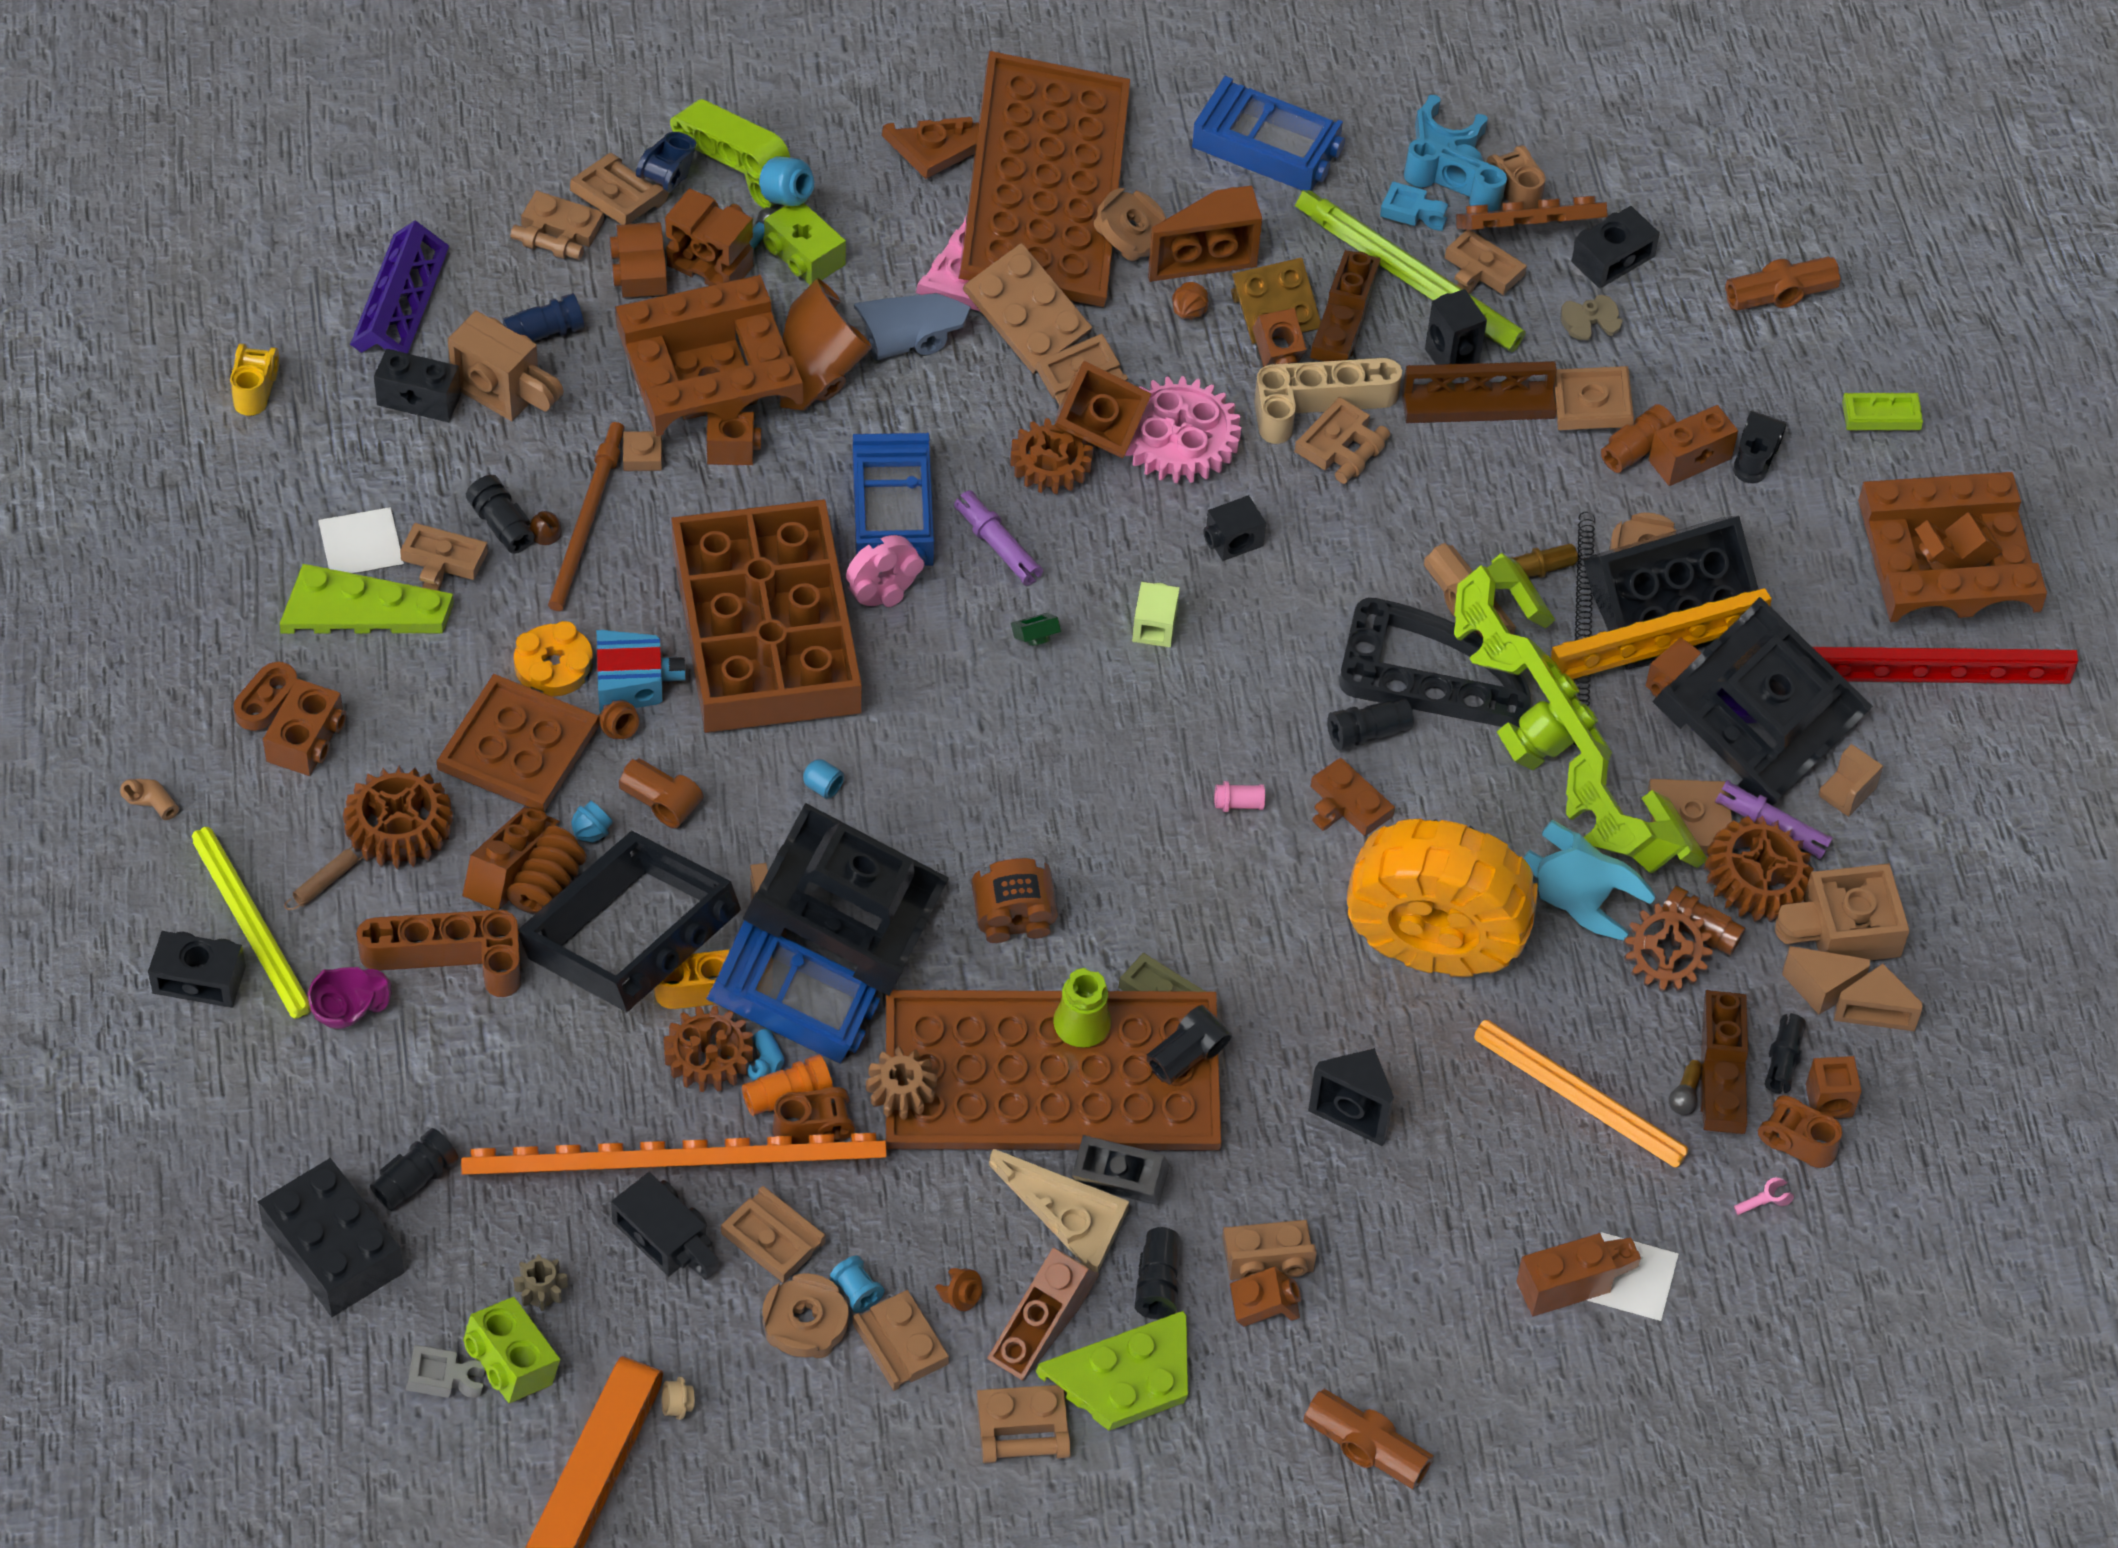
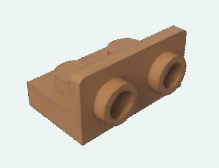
(1267, 1245)

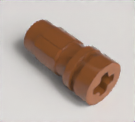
(1635, 441)
(1724, 931)

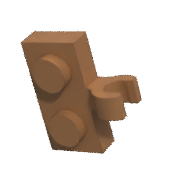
(1483, 262)
(442, 553)

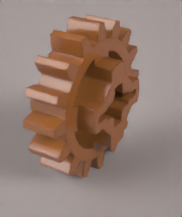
(1050, 457)
(1686, 948)

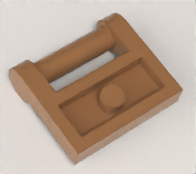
(617, 190)
(1022, 1412)

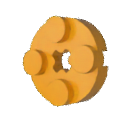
(548, 640)

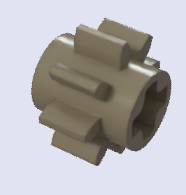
(540, 1293)

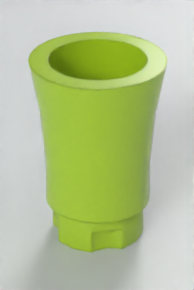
(1083, 1011)

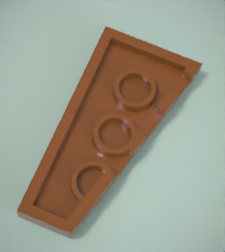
(1514, 213)

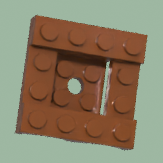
(689, 353)
(1907, 581)

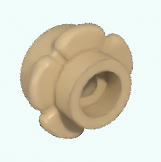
(677, 1398)

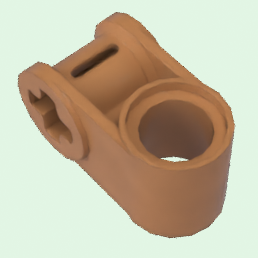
(1524, 177)

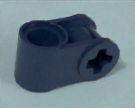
(668, 160)

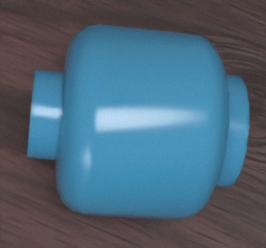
(786, 181)

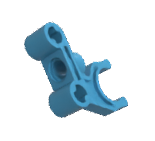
(1452, 159)

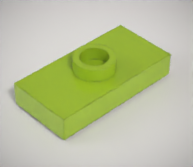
(1882, 411)

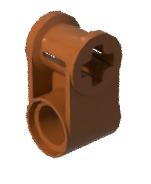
(814, 1113)
(1799, 1132)

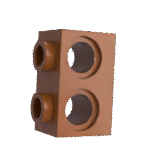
(299, 724)

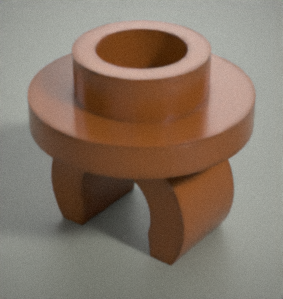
(963, 1289)

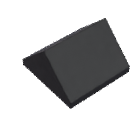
(1353, 1094)

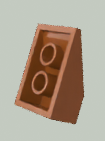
(1208, 236)

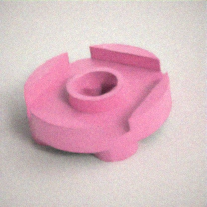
(899, 568)

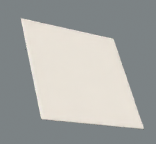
(361, 541)
(1645, 1287)

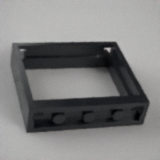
(599, 887)

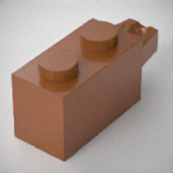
(1574, 1271)

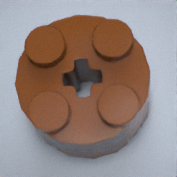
(1015, 900)

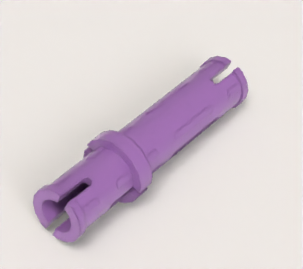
(988, 526)
(1755, 807)

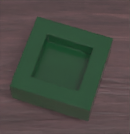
(1036, 629)

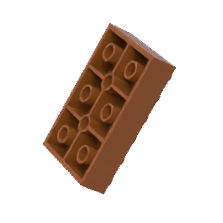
(766, 616)

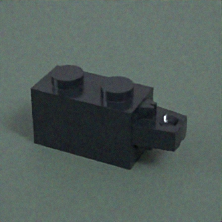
(664, 1227)

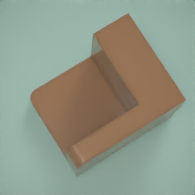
(1853, 781)

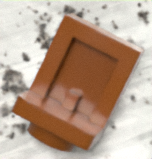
(1265, 1296)

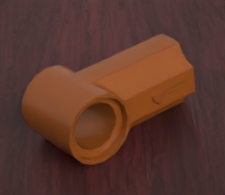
(668, 797)

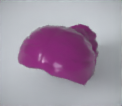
(346, 994)

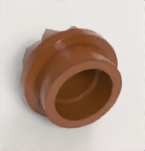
(1190, 300)
(619, 720)

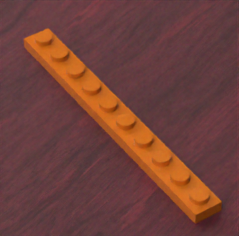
(656, 1155)

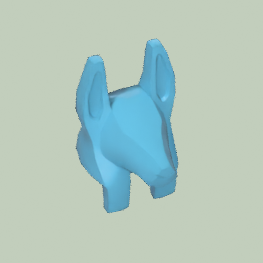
(1582, 880)

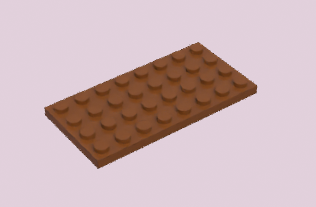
(1043, 168)
(1021, 1087)

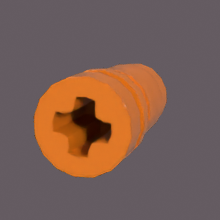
(764, 1092)

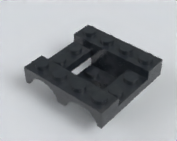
(1804, 722)
(859, 871)

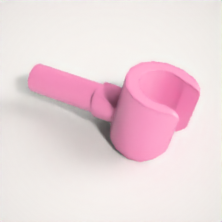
(1766, 1196)

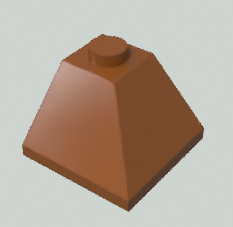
(1102, 409)

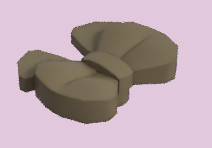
(1578, 317)

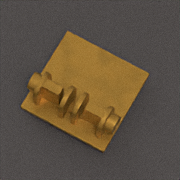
(1273, 290)

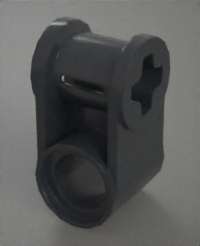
(1757, 446)

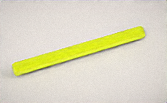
(251, 922)

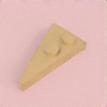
(1072, 1210)

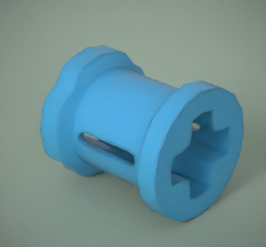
(857, 1284)

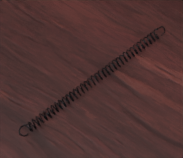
(1585, 600)

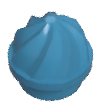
(590, 823)

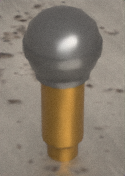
(1684, 1098)

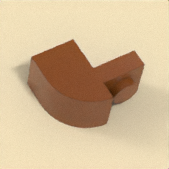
(1961, 545)

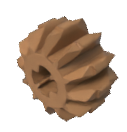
(909, 1069)

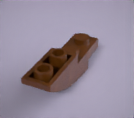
(1346, 307)
(1724, 1062)

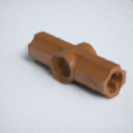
(1782, 283)
(1368, 1438)

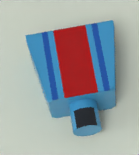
(633, 668)

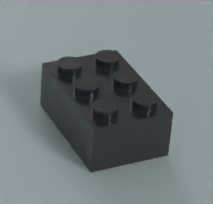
(331, 1237)

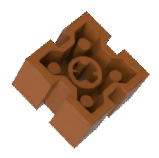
(709, 239)

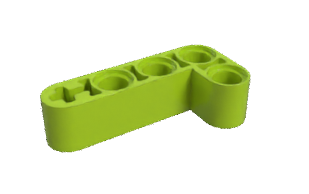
(731, 141)

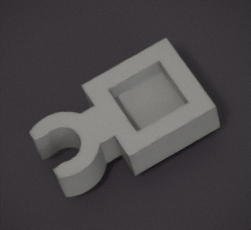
(436, 1372)

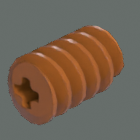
(547, 870)

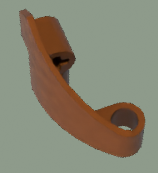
(820, 344)

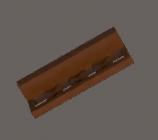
(1478, 397)

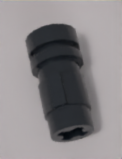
(504, 518)
(1373, 722)
(410, 1172)
(1158, 1272)

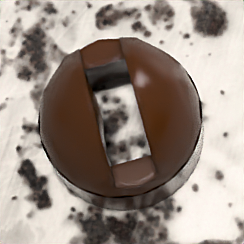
(542, 531)

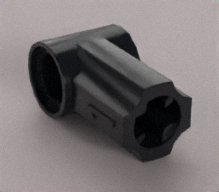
(1196, 1038)

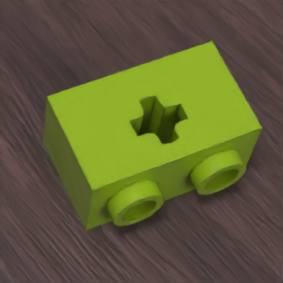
(804, 242)

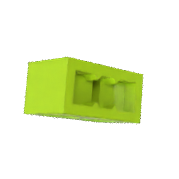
(511, 1350)

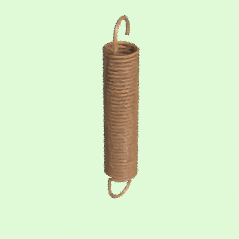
(324, 877)

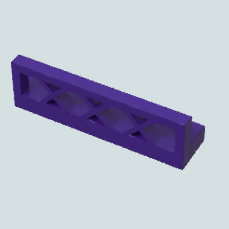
(389, 286)

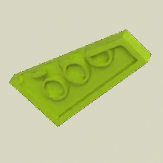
(345, 600)

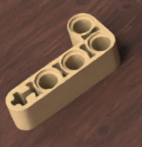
(1316, 386)

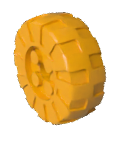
(1442, 897)

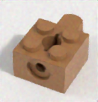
(500, 367)
(1837, 902)

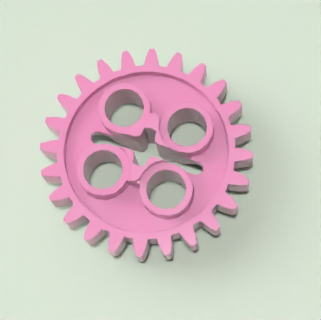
(1185, 431)

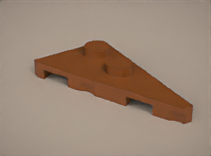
(934, 144)

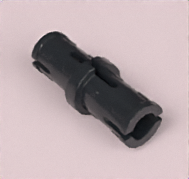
(1785, 1053)

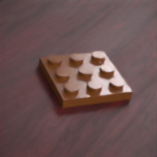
(518, 743)

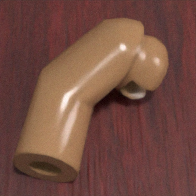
(149, 793)

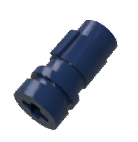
(548, 319)

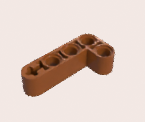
(389, 944)

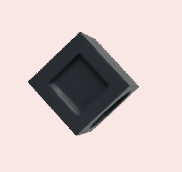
(1235, 528)

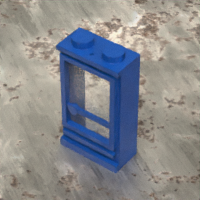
(1267, 135)
(893, 490)
(794, 992)

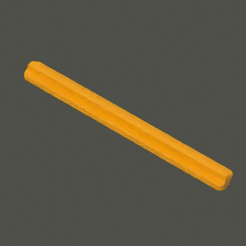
(1581, 1093)

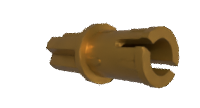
(1547, 560)

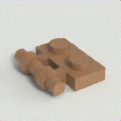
(559, 218)
(1332, 434)

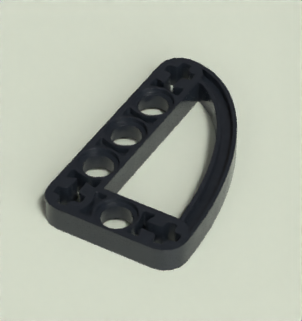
(1417, 681)

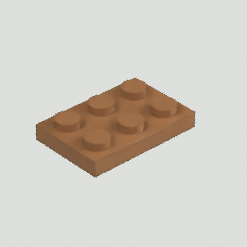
(1027, 307)

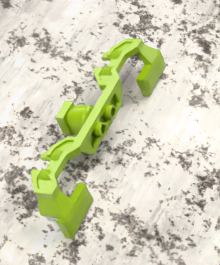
(1558, 724)

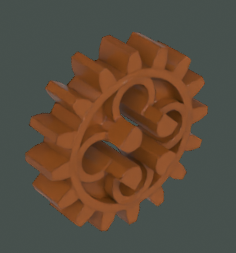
(686, 1056)

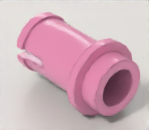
(1239, 796)

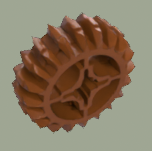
(400, 830)
(1745, 876)

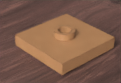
(1593, 398)
(1696, 806)

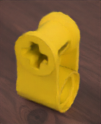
(253, 378)

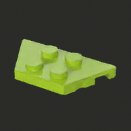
(1126, 1373)

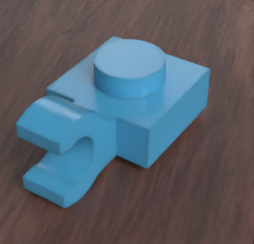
(1409, 204)

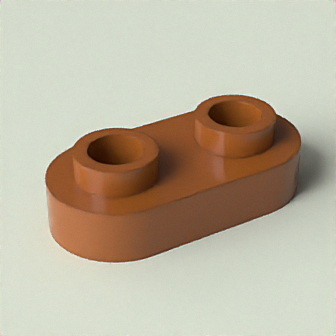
(261, 696)

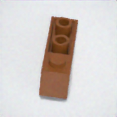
(502, 856)
(1043, 1313)

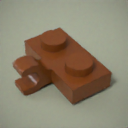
(1348, 796)

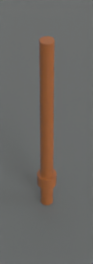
(605, 460)

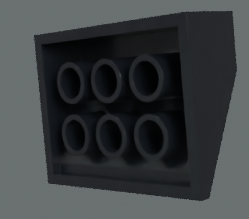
(1671, 574)

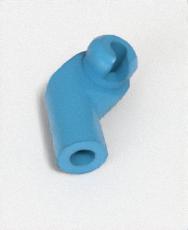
(770, 1058)

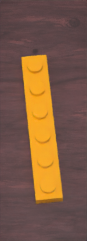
(1652, 637)

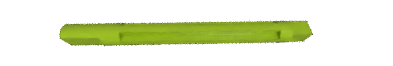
(1401, 263)

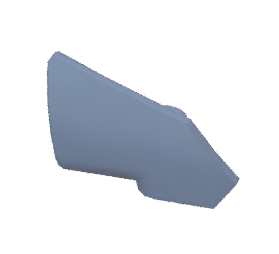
(910, 322)

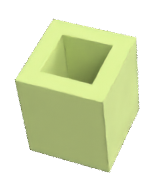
(1155, 614)

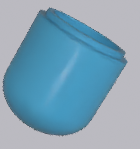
(823, 778)

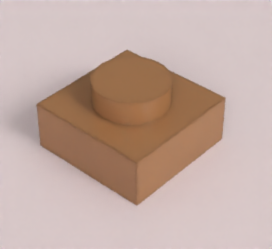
(642, 451)

